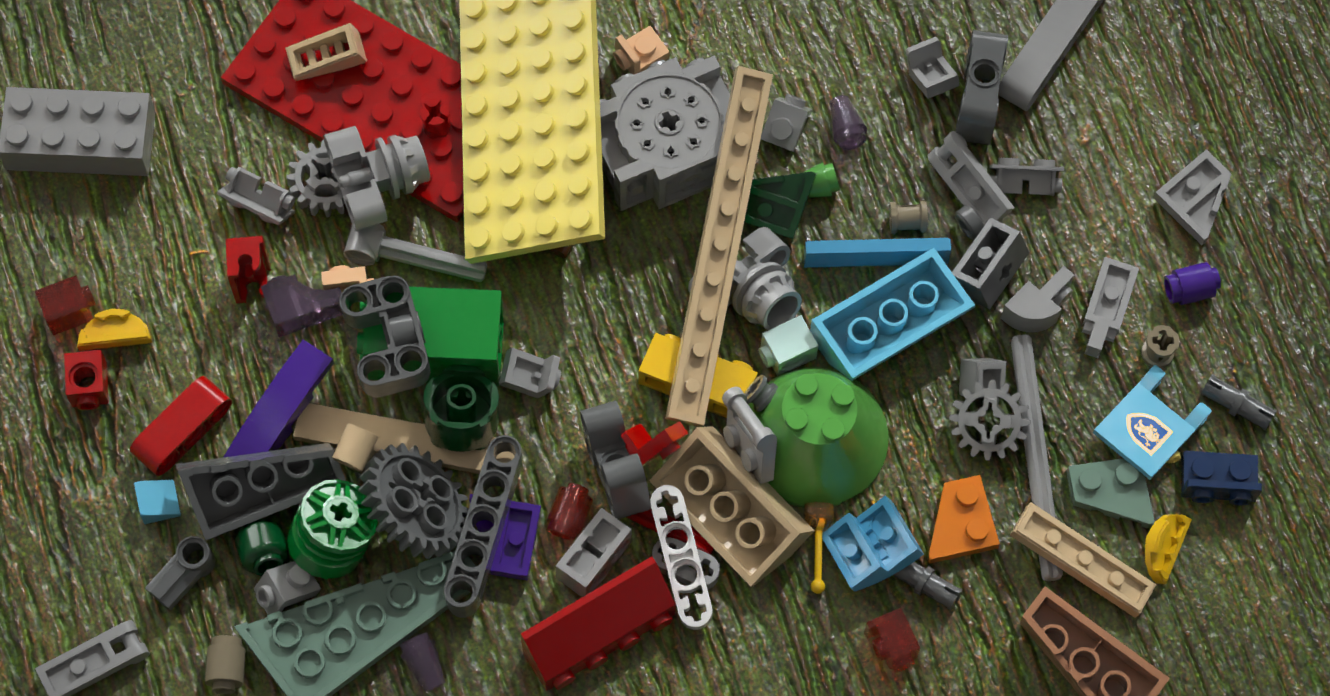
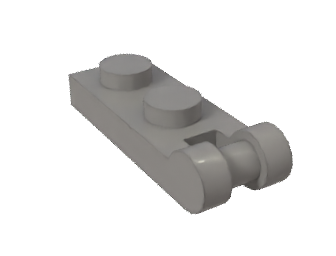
(969, 179)
(92, 661)

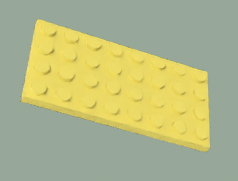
(530, 126)

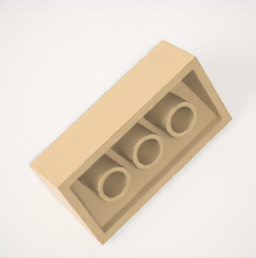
(730, 507)

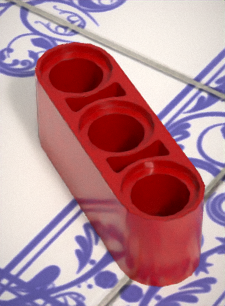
(180, 426)

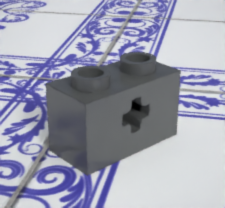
(991, 262)

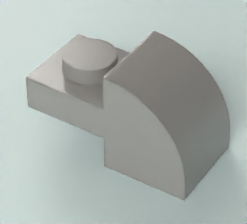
(1038, 309)

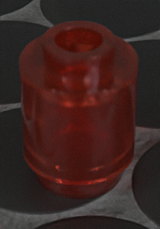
(569, 511)

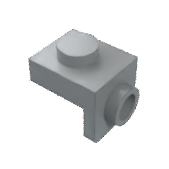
(930, 68)
(786, 122)
(530, 373)
(284, 587)

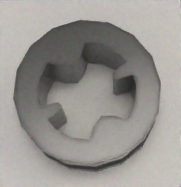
(760, 393)

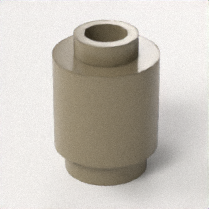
(225, 664)

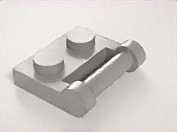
(749, 436)

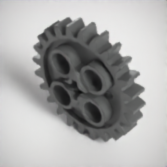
(414, 500)

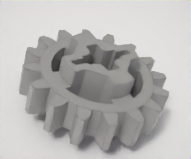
(317, 193)
(1006, 420)

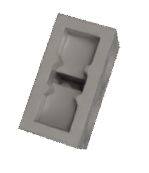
(593, 553)

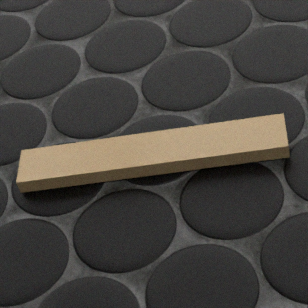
(326, 425)

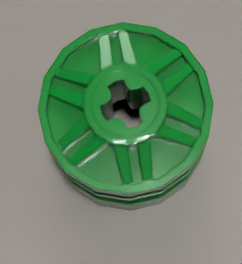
(331, 529)

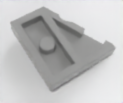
(1195, 195)

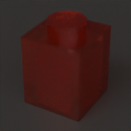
(65, 304)

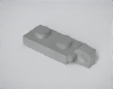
(1108, 303)

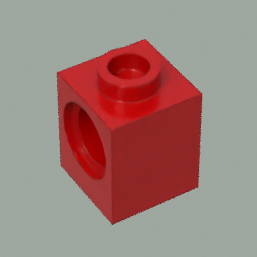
(83, 365)

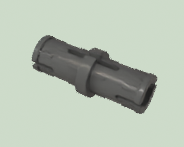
(1238, 402)
(928, 583)

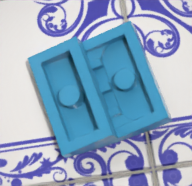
(871, 544)

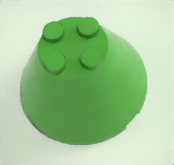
(826, 434)

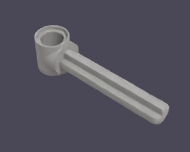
(371, 243)

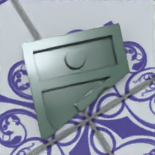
(1113, 489)

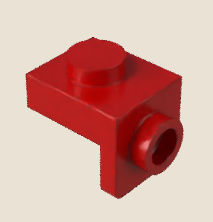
(664, 444)

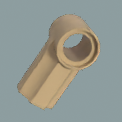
(355, 448)

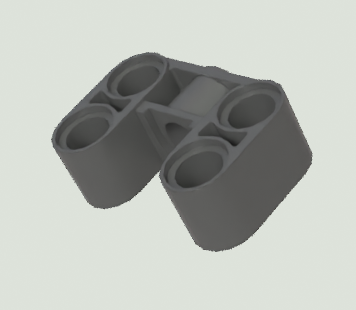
(980, 100)
(401, 331)
(618, 470)

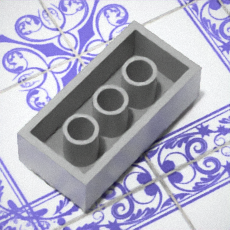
(77, 131)

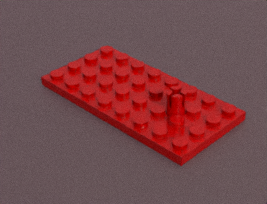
(398, 91)

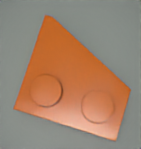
(962, 521)

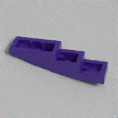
(282, 402)

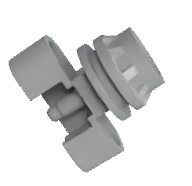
(365, 175)
(760, 283)

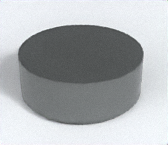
(969, 222)

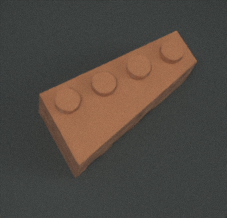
(1086, 653)

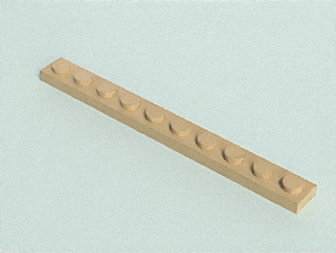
(719, 247)

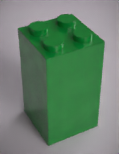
(457, 330)

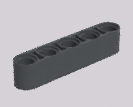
(483, 543)

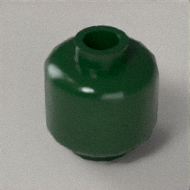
(261, 546)

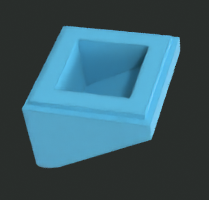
(157, 500)

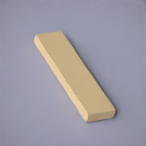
(1083, 559)

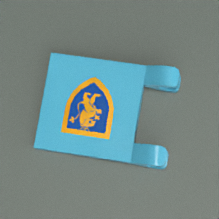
(1147, 429)

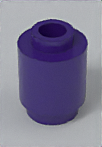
(1192, 284)

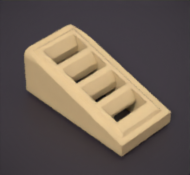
(329, 64)

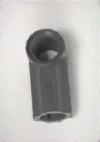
(179, 576)

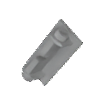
(1040, 176)
(271, 204)

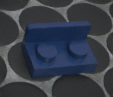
(1220, 477)

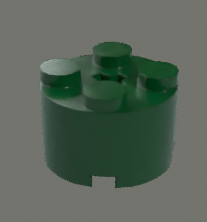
(461, 409)

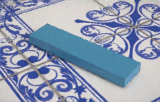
(872, 251)

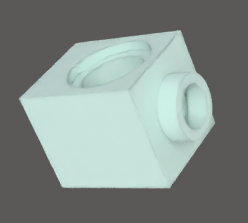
(788, 346)

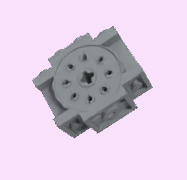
(663, 131)

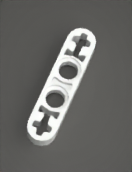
(678, 557)

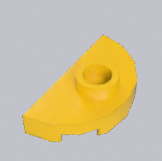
(113, 329)
(1164, 544)

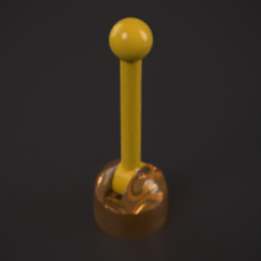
(819, 517)

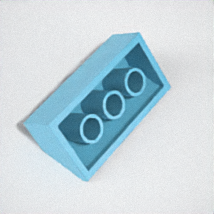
(890, 315)

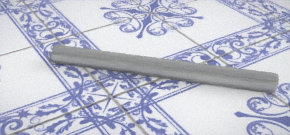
(1035, 442)

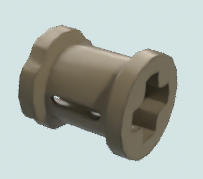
(908, 217)
(1151, 351)

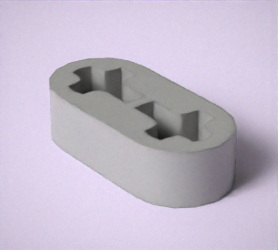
(685, 573)

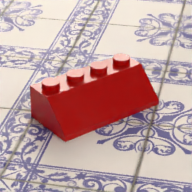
(598, 625)

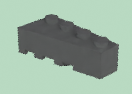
(254, 485)

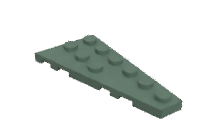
(348, 631)

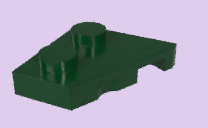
(779, 202)

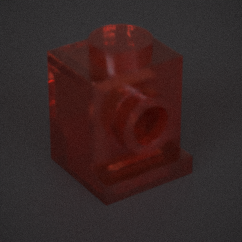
(893, 640)

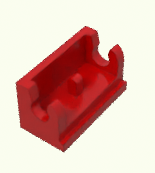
(246, 263)

